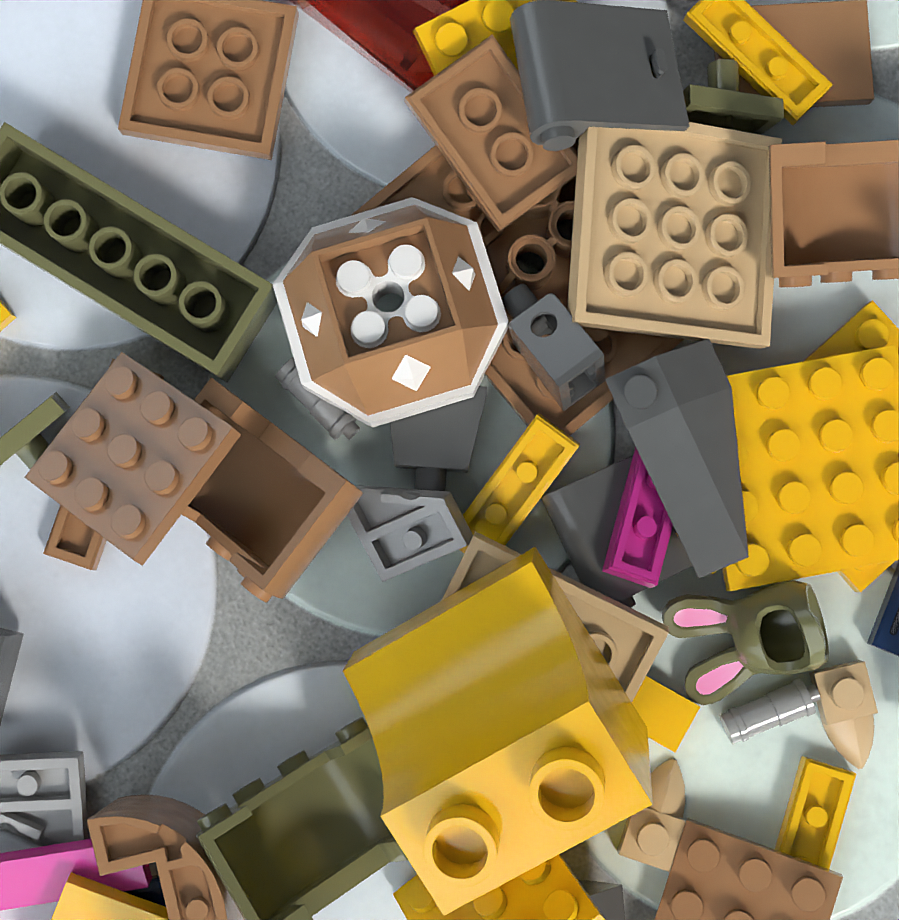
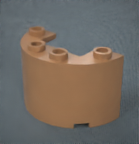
(834, 211)
(267, 499)
(162, 831)

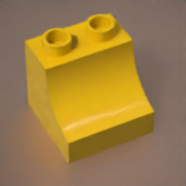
(498, 732)

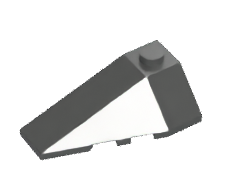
(686, 436)

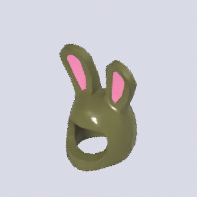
(772, 632)

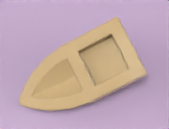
(847, 709)
(655, 831)

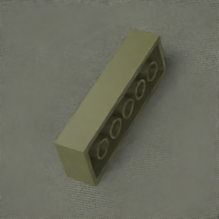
(128, 257)

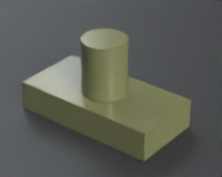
(727, 107)
(25, 436)

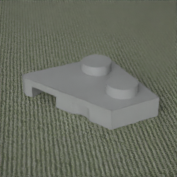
(407, 527)
(45, 795)

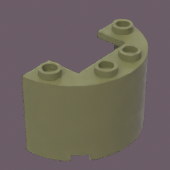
(305, 833)

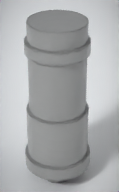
(329, 416)
(770, 711)

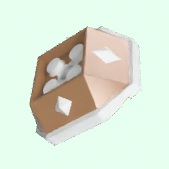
(403, 359)

